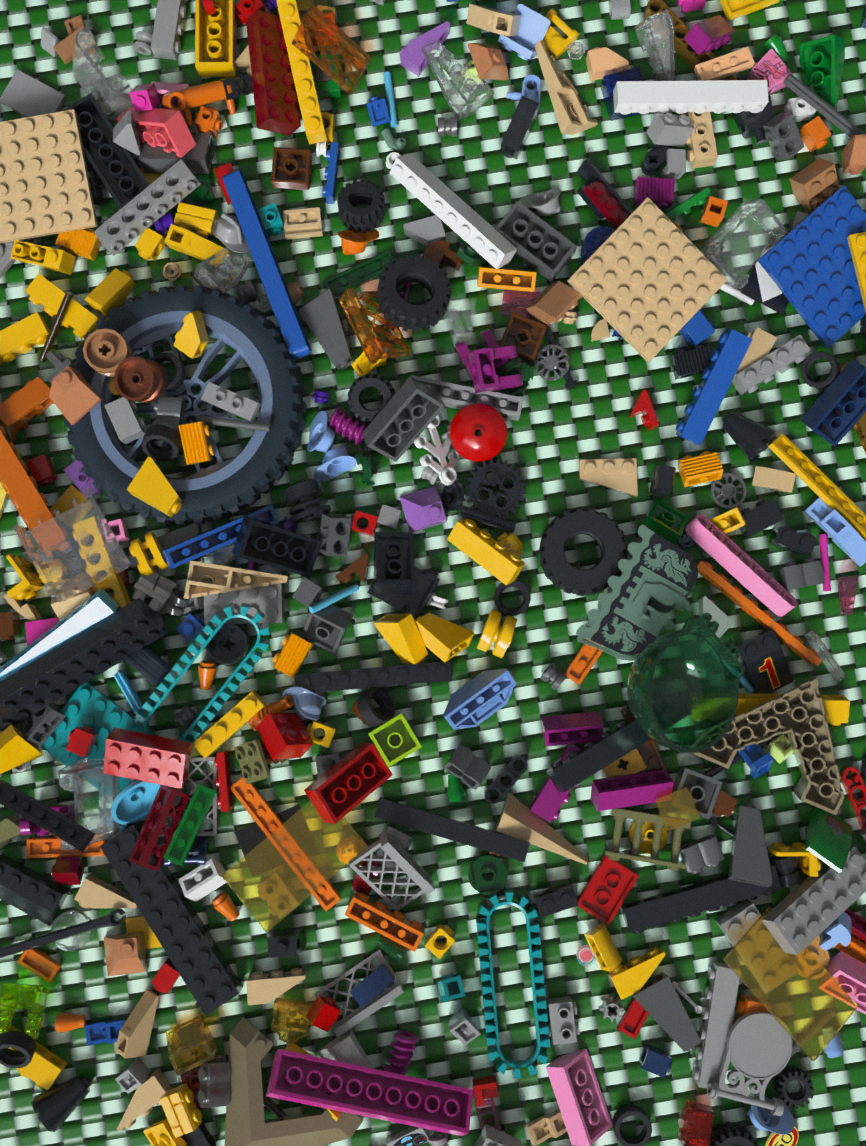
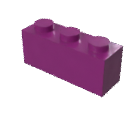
(709, 34)
(571, 728)

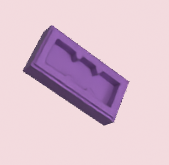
(79, 478)

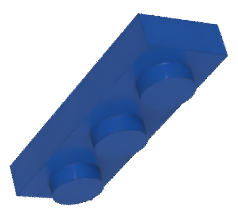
(331, 173)

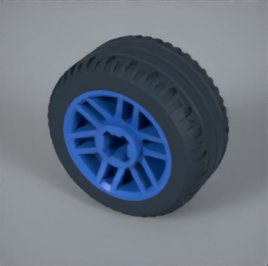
(149, 665)

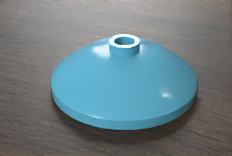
(134, 802)

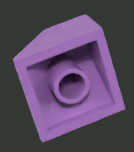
(423, 509)

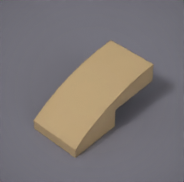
(774, 479)
(27, 610)
(545, 1127)

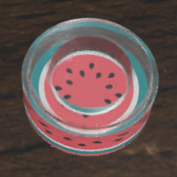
(585, 956)

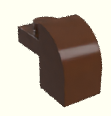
(440, 252)

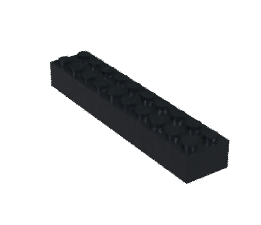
(78, 661)
(174, 923)

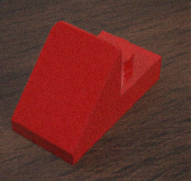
(644, 407)

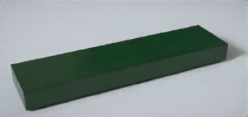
(359, 274)

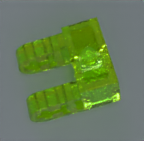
(23, 997)

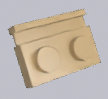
(302, 223)

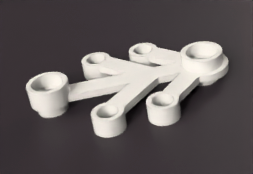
(446, 471)

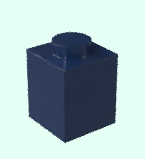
(655, 1060)

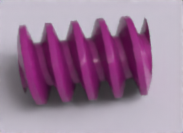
(347, 426)
(402, 1053)

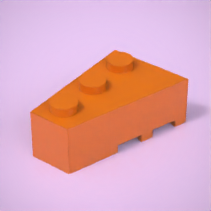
(23, 406)

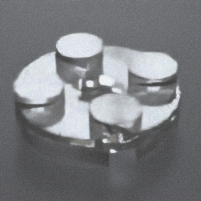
(68, 919)

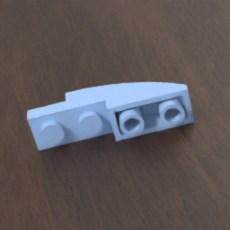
(839, 530)

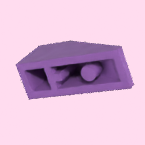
(412, 54)

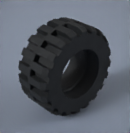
(413, 270)

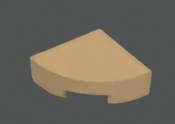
(600, 331)

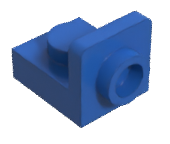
(377, 111)
(191, 627)

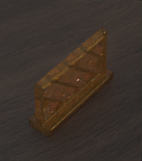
(337, 42)
(365, 328)

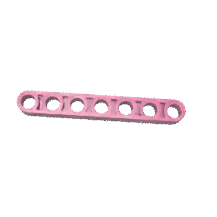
(740, 565)

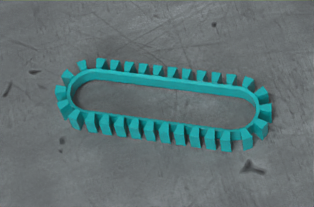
(187, 657)
(536, 977)

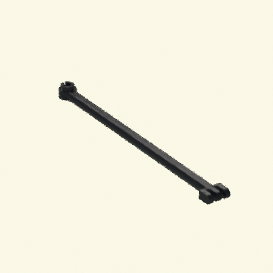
(110, 919)

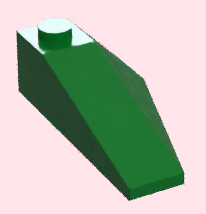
(823, 67)

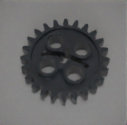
(501, 472)

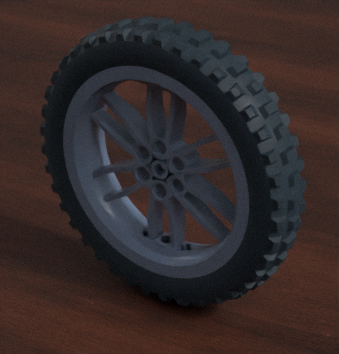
(229, 484)

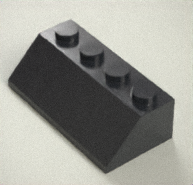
(30, 891)

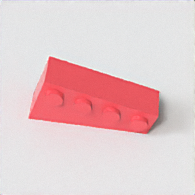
(163, 129)

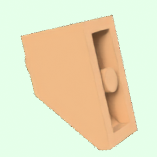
(604, 62)

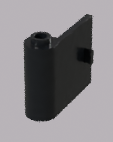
(416, 602)

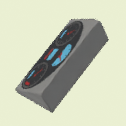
(408, 1137)

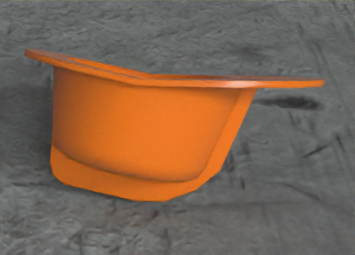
(356, 242)

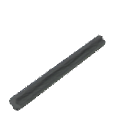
(821, 106)

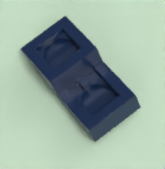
(371, 986)

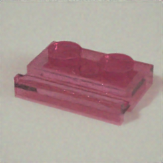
(517, 302)

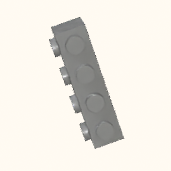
(768, 366)

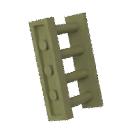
(640, 817)

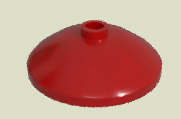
(473, 418)

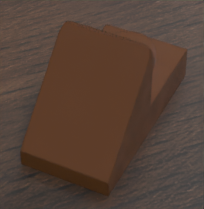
(360, 567)

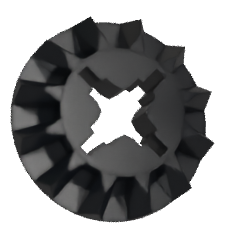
(449, 501)

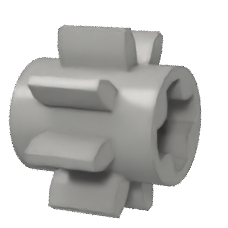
(612, 1014)

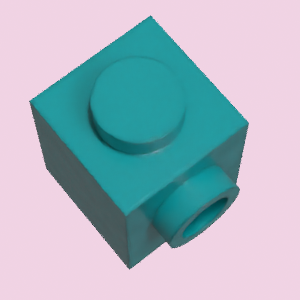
(271, 220)
(450, 987)

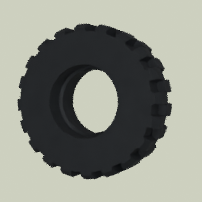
(582, 522)

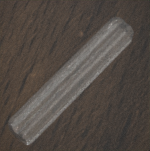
(825, 655)

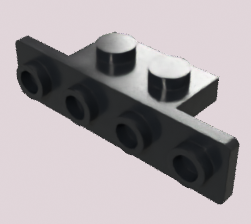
(590, 175)

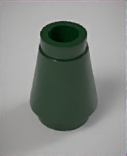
(392, 948)

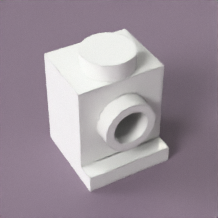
(800, 109)

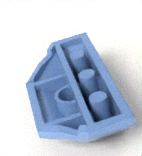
(479, 698)

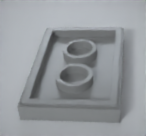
(31, 96)

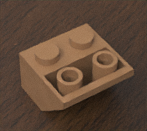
(814, 184)
(554, 303)

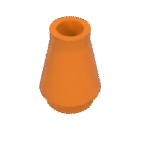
(206, 674)
(225, 905)
(67, 1021)

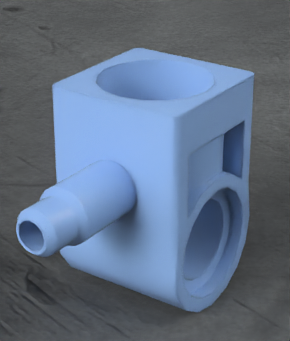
(529, 81)

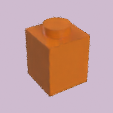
(815, 134)
(713, 211)

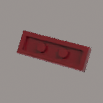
(606, 204)

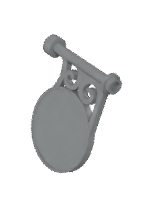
(758, 1051)

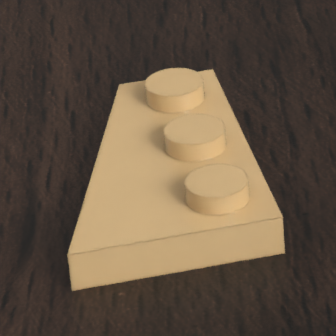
(611, 473)

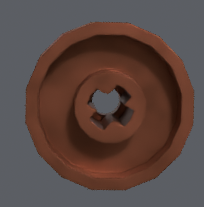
(140, 379)

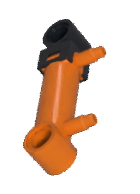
(207, 93)

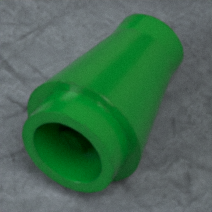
(778, 46)
(455, 789)

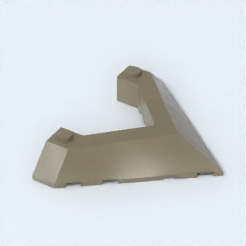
(803, 719)
(246, 1108)

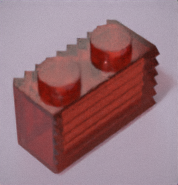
(696, 1124)

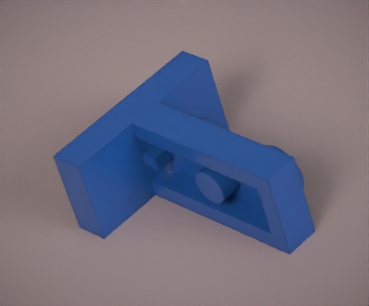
(756, 760)

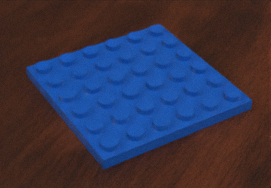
(817, 268)

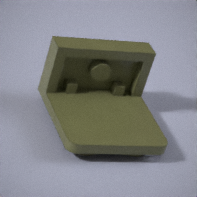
(252, 761)

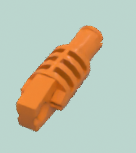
(273, 707)

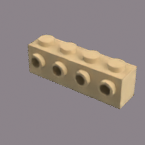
(701, 143)

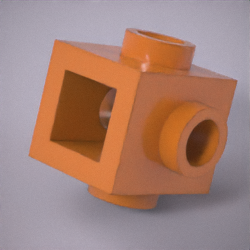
(208, 120)

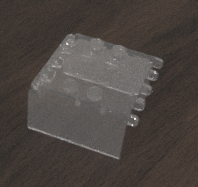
(74, 549)

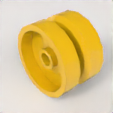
(496, 633)

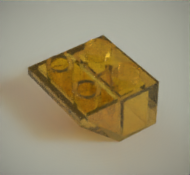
(190, 1044)

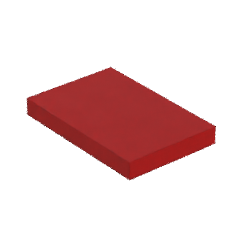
(607, 889)

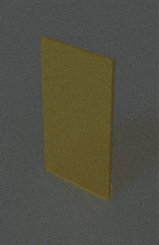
(292, 864)
(791, 988)

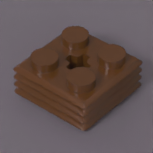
(283, 161)
(534, 333)

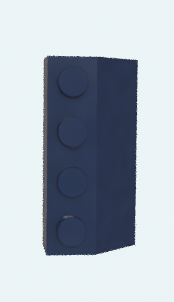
(839, 405)

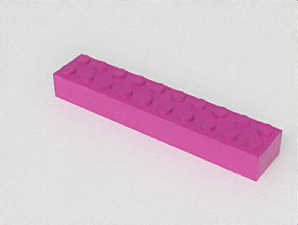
(370, 1092)

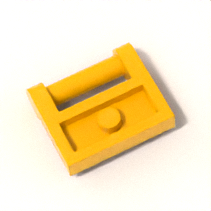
(554, 42)

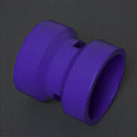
(163, 223)

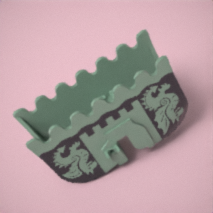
(651, 575)

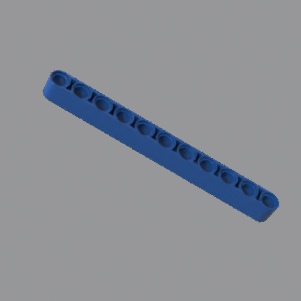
(267, 264)

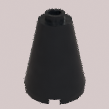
(748, 434)
(60, 1101)

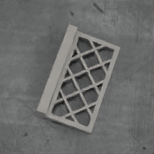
(214, 809)
(402, 860)
(359, 1014)

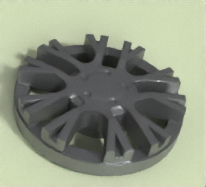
(552, 362)
(728, 491)

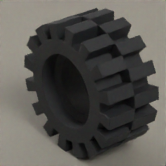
(804, 1092)

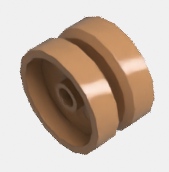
(99, 344)

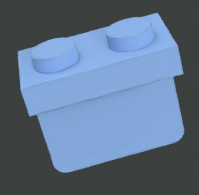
(531, 29)

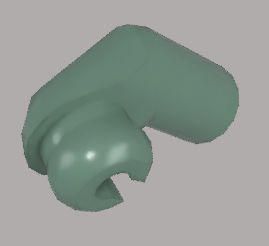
(393, 143)

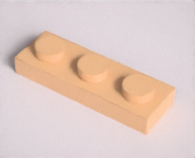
(725, 65)

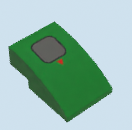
(324, 84)
(828, 838)

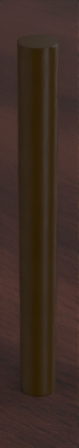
(56, 325)

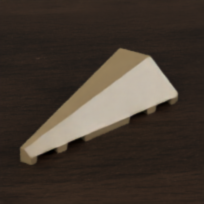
(569, 111)
(214, 579)
(524, 824)

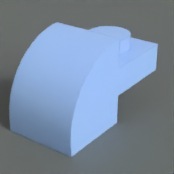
(837, 932)

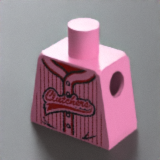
(770, 69)

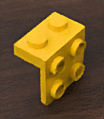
(26, 589)
(808, 862)

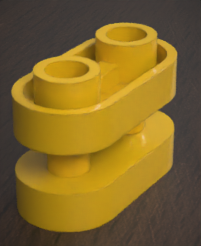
(138, 550)

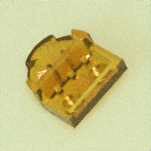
(290, 1019)

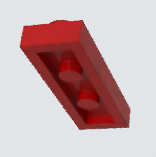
(224, 781)

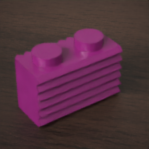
(658, 190)

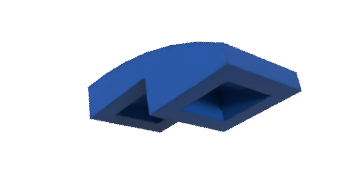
(103, 1031)

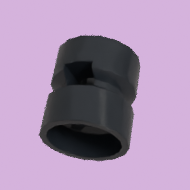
(787, 870)

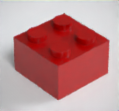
(284, 735)

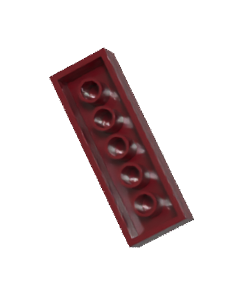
(272, 75)

